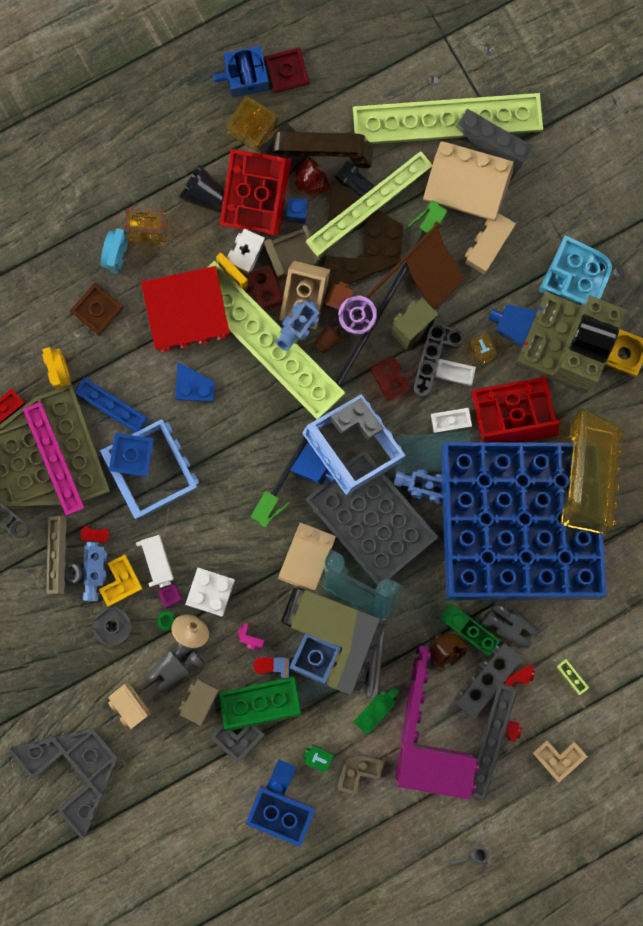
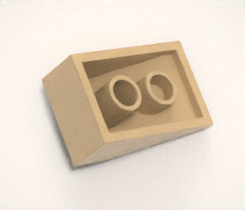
(304, 283)
(306, 557)

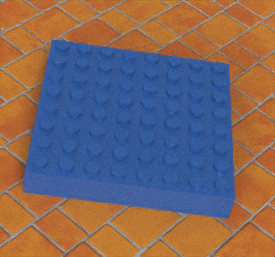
(507, 528)

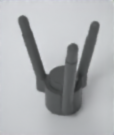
(477, 856)

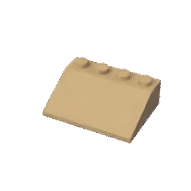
(468, 180)

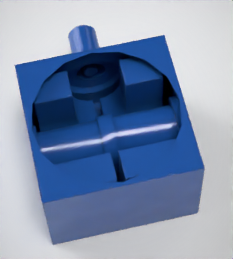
(244, 72)

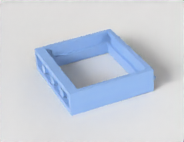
(332, 461)
(183, 462)

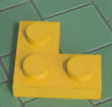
(125, 583)

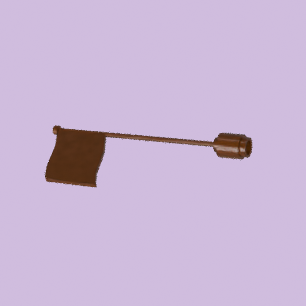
(431, 270)

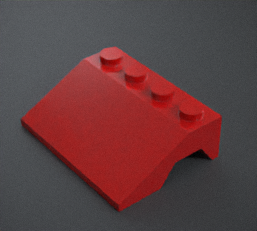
(255, 191)
(515, 412)

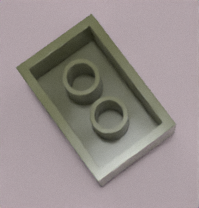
(414, 323)

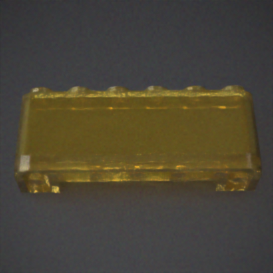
(593, 473)

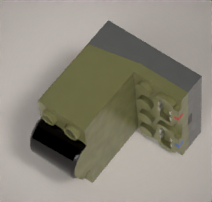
(571, 340)
(339, 625)

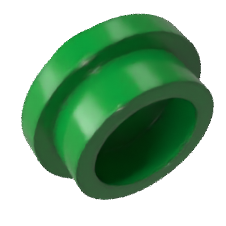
(165, 621)

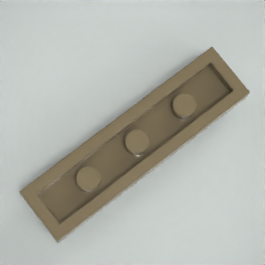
(56, 555)

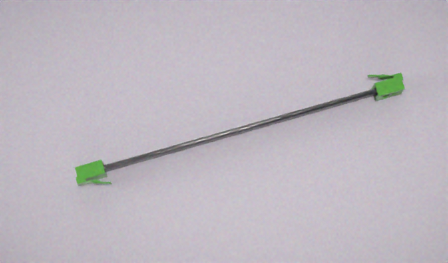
(269, 500)

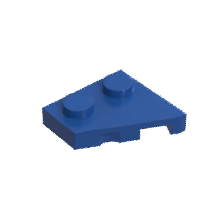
(193, 386)

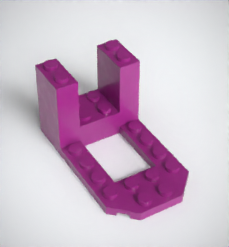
(427, 766)

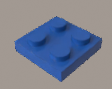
(131, 454)

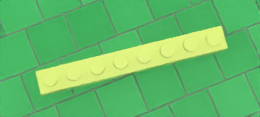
(369, 203)

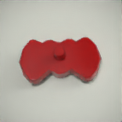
(94, 535)

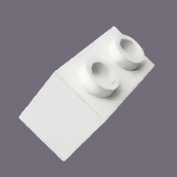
(253, 243)

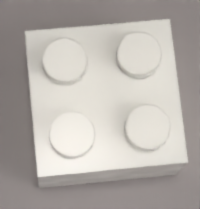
(210, 592)

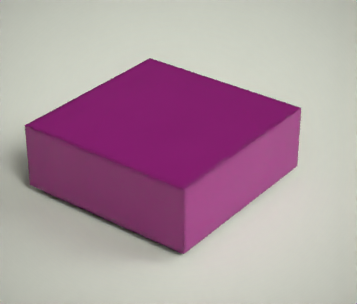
(169, 595)

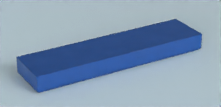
(110, 405)

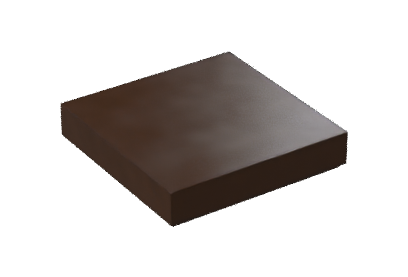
(96, 309)

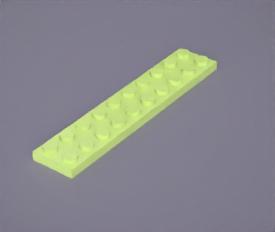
(438, 118)
(291, 367)

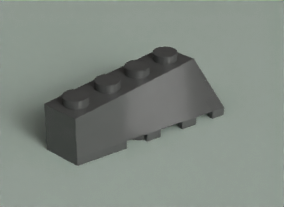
(493, 139)

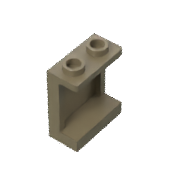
(289, 249)

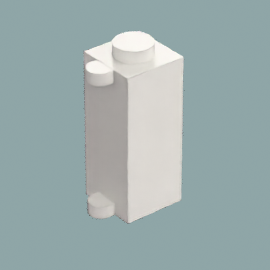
(157, 561)

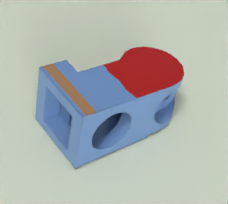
(272, 664)

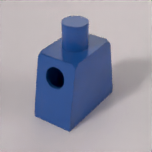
(513, 323)
(311, 467)

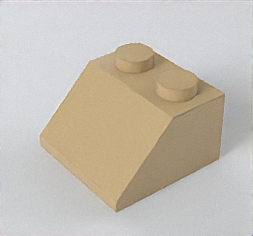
(129, 706)

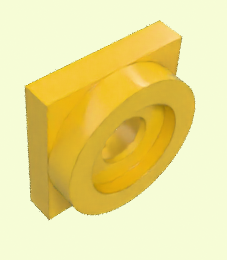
(633, 364)
(57, 368)

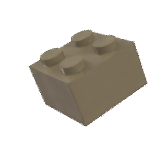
(199, 701)

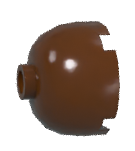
(447, 649)

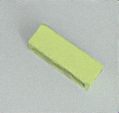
(572, 677)

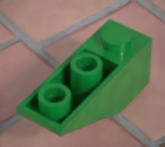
(469, 629)

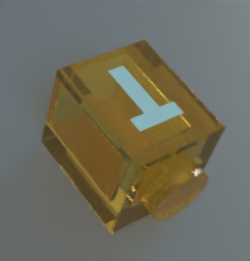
(482, 348)

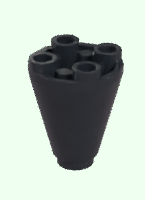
(203, 191)

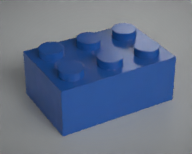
(280, 816)

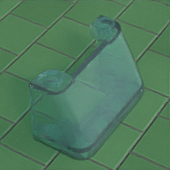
(377, 602)

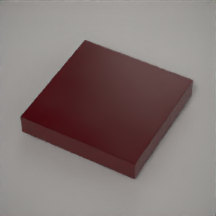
(286, 70)

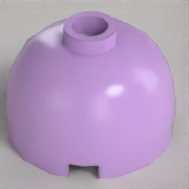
(350, 311)

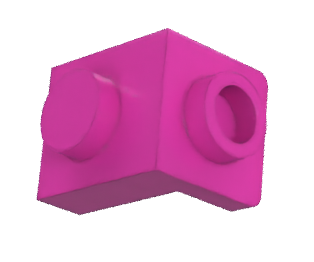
(252, 642)

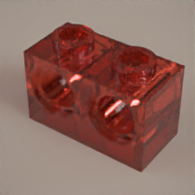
(269, 287)
(384, 381)

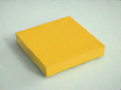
(232, 271)

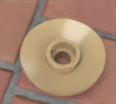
(190, 631)

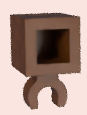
(337, 294)

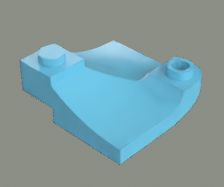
(576, 272)

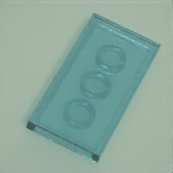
(424, 450)

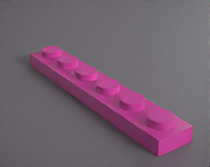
(53, 458)

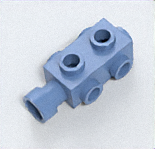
(296, 325)
(427, 484)
(95, 567)

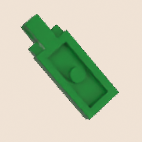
(376, 710)

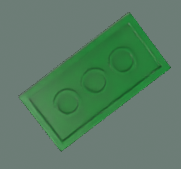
(260, 704)

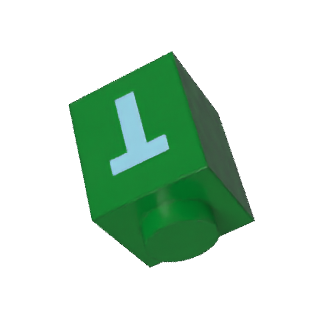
(318, 758)

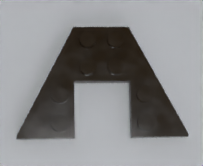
(381, 242)

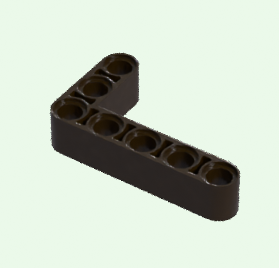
(325, 144)

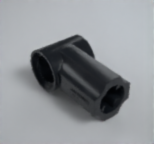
(350, 177)

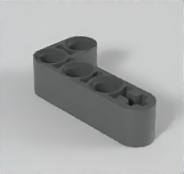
(432, 362)

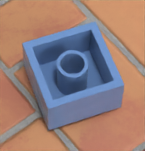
(315, 659)

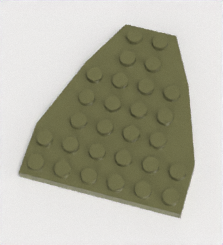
(22, 468)

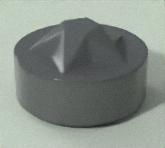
(74, 573)

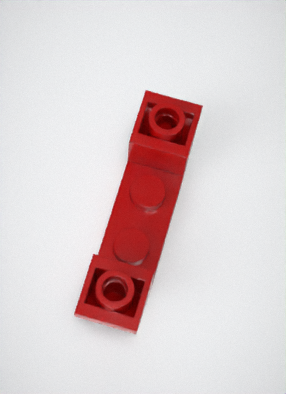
(523, 675)

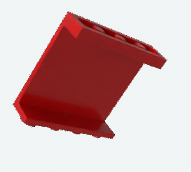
(185, 309)

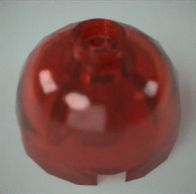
(310, 178)

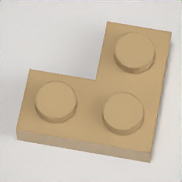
(559, 764)

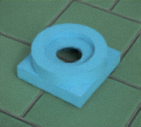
(113, 250)

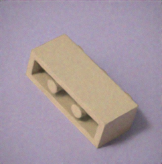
(489, 243)

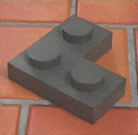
(358, 415)
(237, 745)

